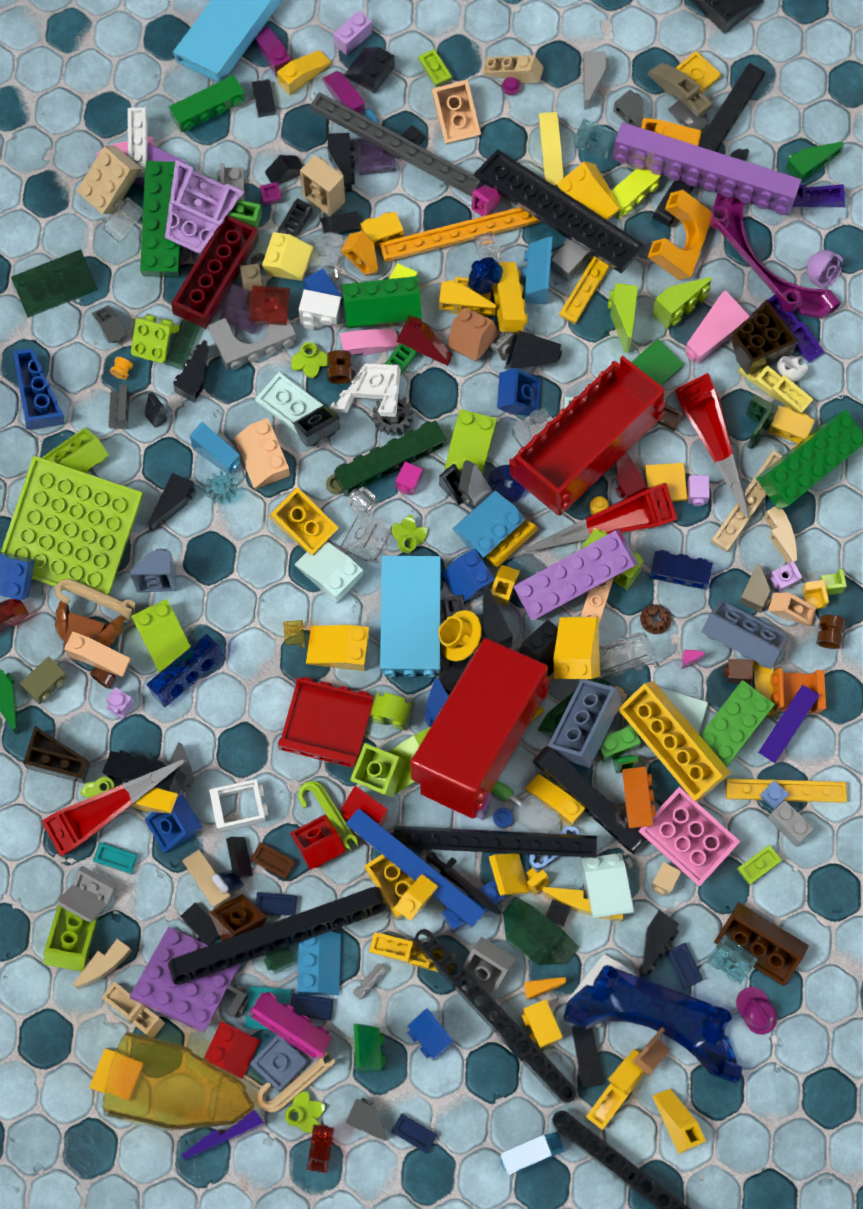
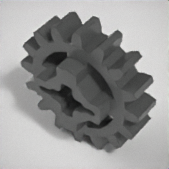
(403, 413)

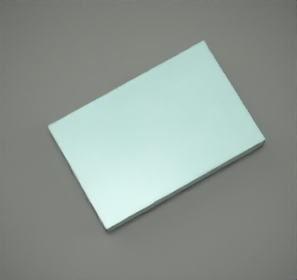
(286, 400)
(690, 708)

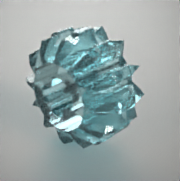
(228, 489)

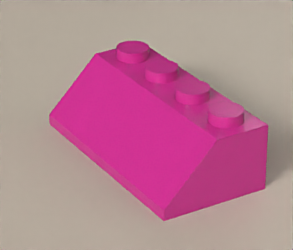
(290, 1026)

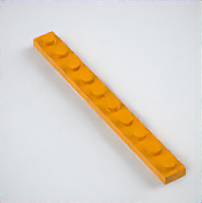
(455, 233)

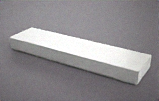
(138, 137)

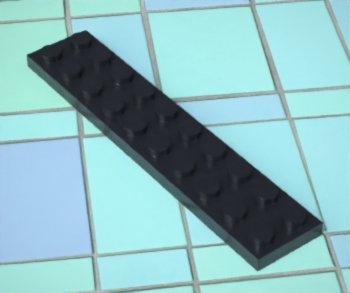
(559, 211)

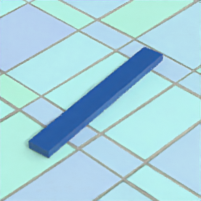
(414, 866)

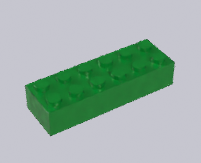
(158, 255)
(811, 459)

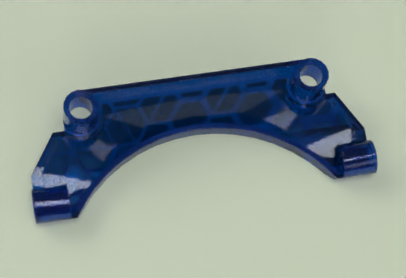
(687, 1020)

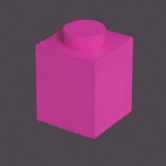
(408, 478)

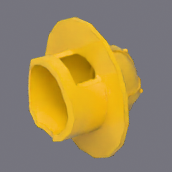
(460, 635)

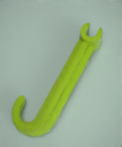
(330, 810)

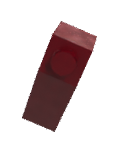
(422, 339)
(628, 477)

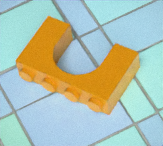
(696, 222)

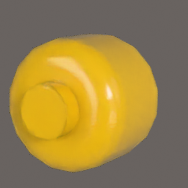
(597, 504)

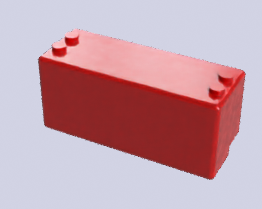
(589, 435)
(479, 727)

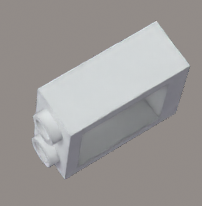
(216, 793)

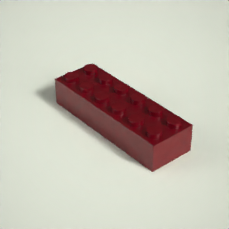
(215, 272)

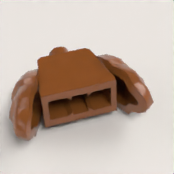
(69, 622)

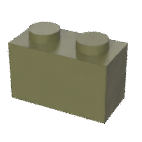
(44, 680)

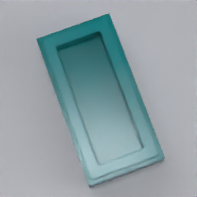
(115, 858)

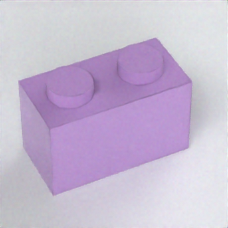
(352, 33)

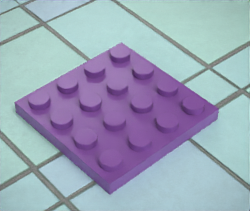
(186, 1003)

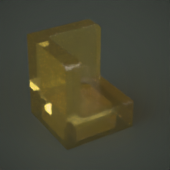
(294, 633)

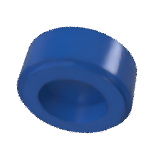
(503, 817)

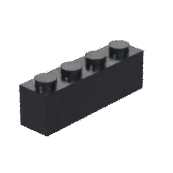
(126, 768)

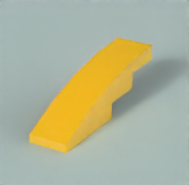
(575, 900)
(403, 951)
(609, 1103)

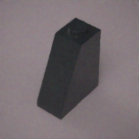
(531, 351)

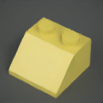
(287, 257)

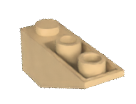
(523, 68)

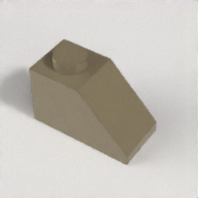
(250, 277)
(757, 591)

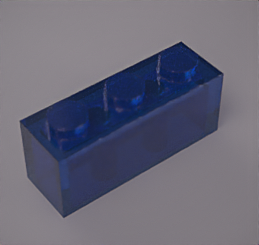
(681, 569)

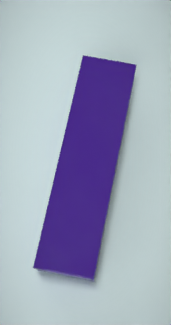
(820, 196)
(807, 344)
(788, 723)
(213, 1139)

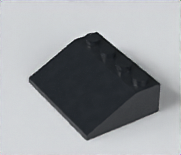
(726, 13)

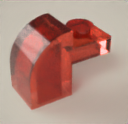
(11, 613)
(320, 1148)

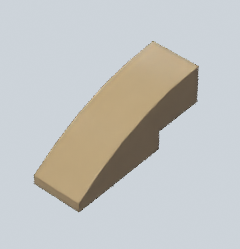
(782, 533)
(202, 874)
(103, 965)
(132, 1010)

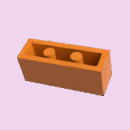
(638, 797)

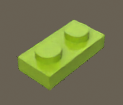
(435, 68)
(759, 864)

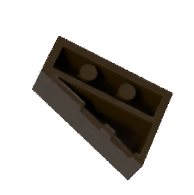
(54, 758)

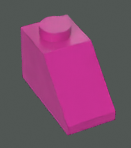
(485, 200)

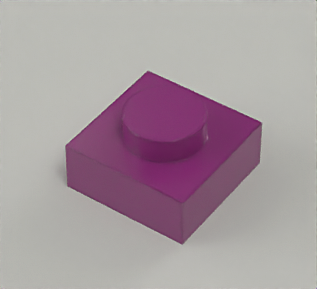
(270, 193)

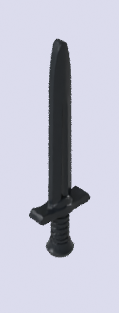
(460, 881)

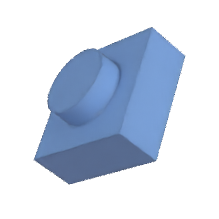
(774, 795)

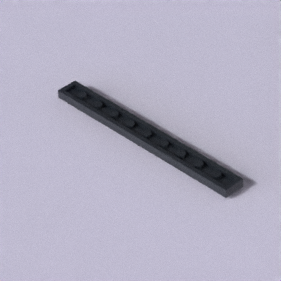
(497, 841)

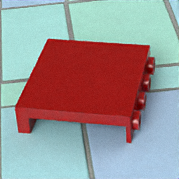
(326, 722)

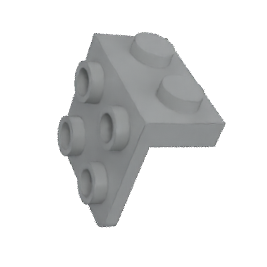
(87, 895)

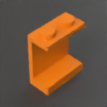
(788, 684)

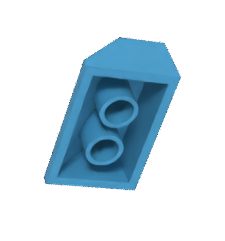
(537, 271)
(488, 524)
(319, 965)

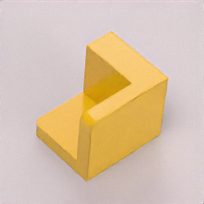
(815, 594)

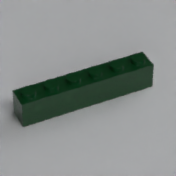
(390, 457)

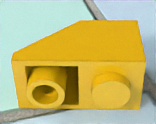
(503, 585)

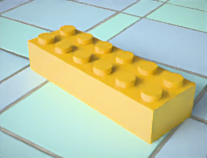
(674, 740)

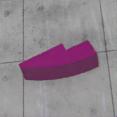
(343, 91)

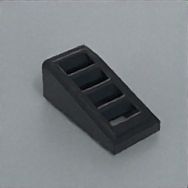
(305, 215)
(155, 411)

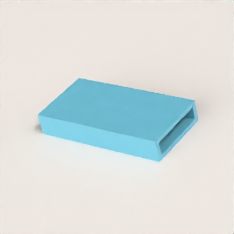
(222, 35)
(410, 616)

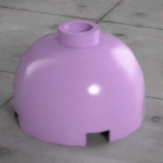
(824, 268)

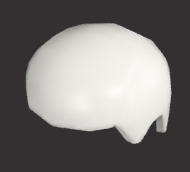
(791, 368)

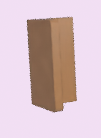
(652, 1054)

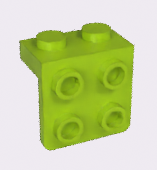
(152, 337)

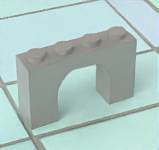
(236, 353)

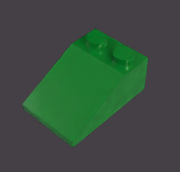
(368, 1048)

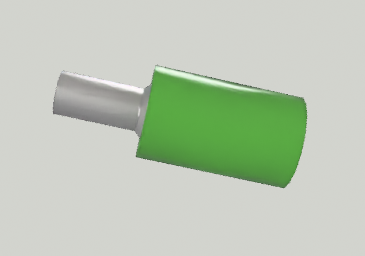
(505, 793)

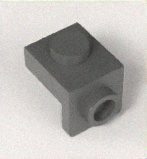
(238, 1006)

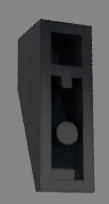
(173, 499)

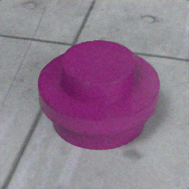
(511, 86)

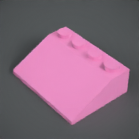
(689, 837)

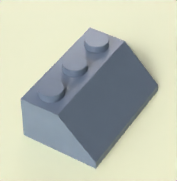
(155, 572)

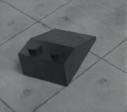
(493, 623)

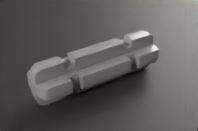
(369, 981)

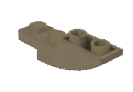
(681, 86)

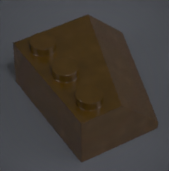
(762, 339)

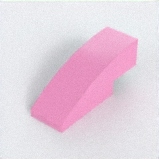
(369, 341)

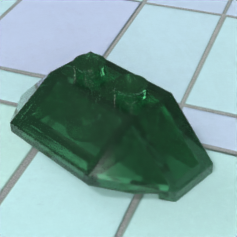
(536, 934)

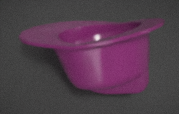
(756, 1010)

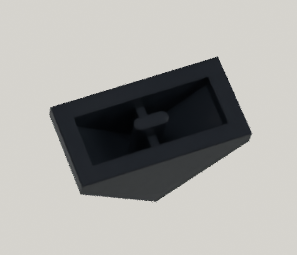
(284, 168)
(449, 482)

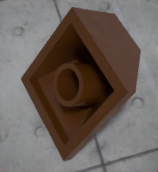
(236, 917)

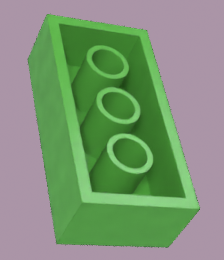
(736, 722)

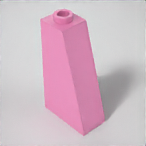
(716, 328)

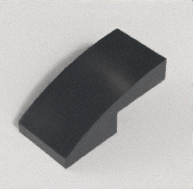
(450, 606)

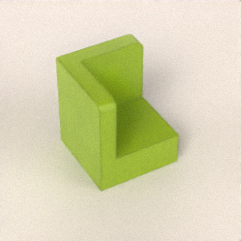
(835, 582)

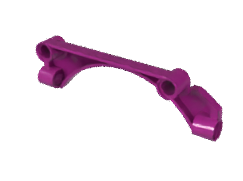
(809, 301)

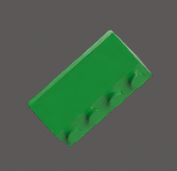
(381, 301)

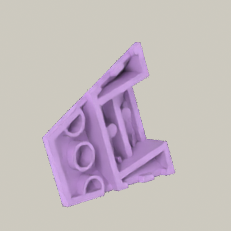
(197, 207)

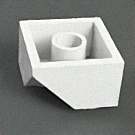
(319, 309)

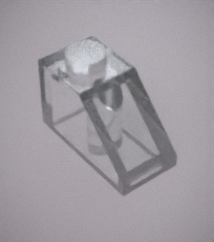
(487, 246)

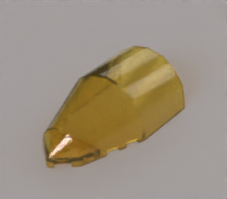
(170, 1087)

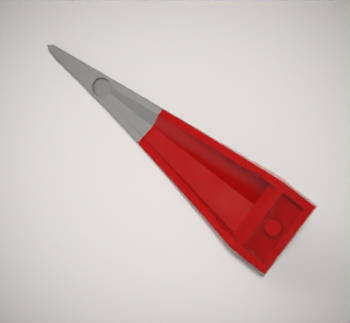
(704, 410)
(639, 511)
(80, 821)

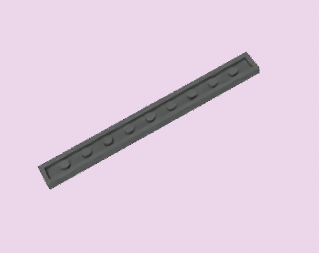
(394, 144)

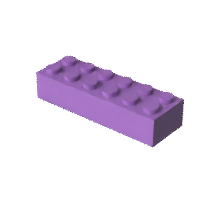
(575, 574)

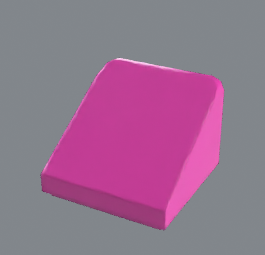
(690, 657)

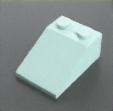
(330, 571)
(607, 885)

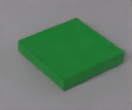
(658, 362)

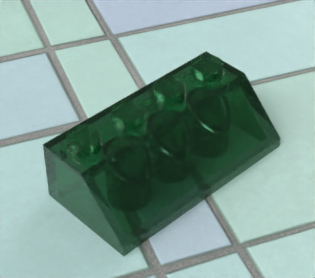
(54, 283)

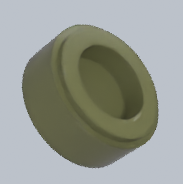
(332, 485)

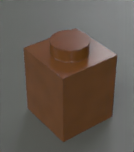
(738, 670)

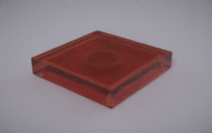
(269, 305)

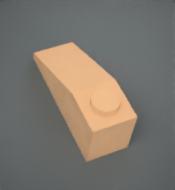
(96, 654)

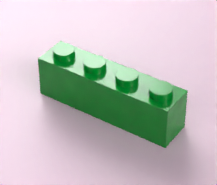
(207, 103)

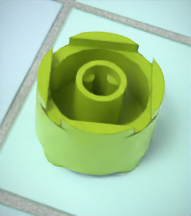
(392, 710)

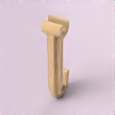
(125, 607)
(295, 1087)

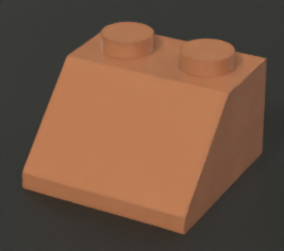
(471, 334)

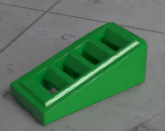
(399, 352)
(624, 762)

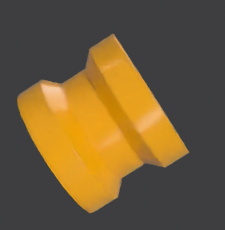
(121, 368)

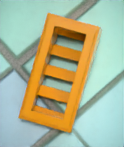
(538, 987)

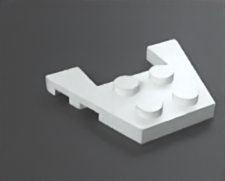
(373, 382)

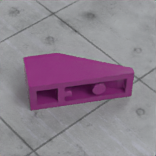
(272, 49)

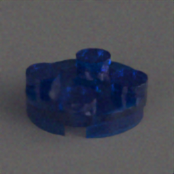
(479, 280)
(496, 480)

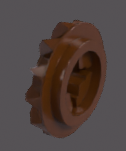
(647, 622)

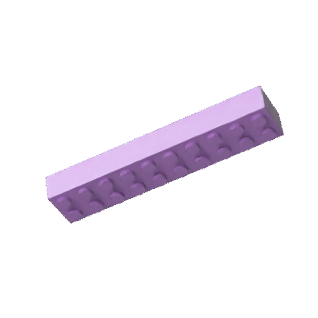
(705, 169)

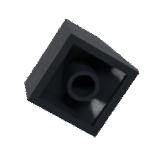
(371, 68)
(317, 425)
(541, 645)

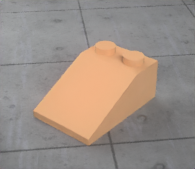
(455, 111)

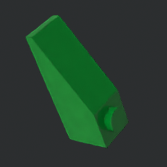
(812, 159)
(8, 700)

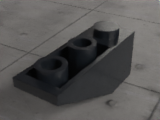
(339, 155)
(192, 379)
(656, 936)

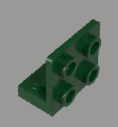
(760, 411)

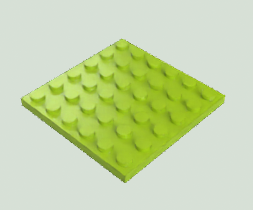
(72, 525)

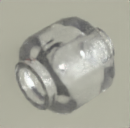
(363, 501)

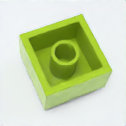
(378, 770)

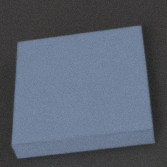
(279, 1063)

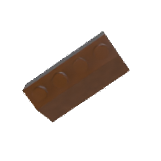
(774, 948)

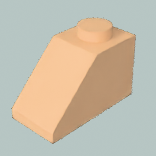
(791, 608)

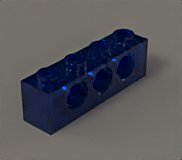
(185, 670)

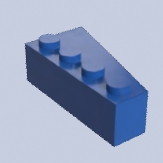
(36, 396)

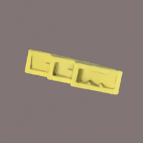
(551, 147)
(779, 388)

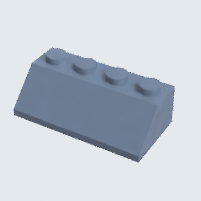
(745, 634)
(585, 722)

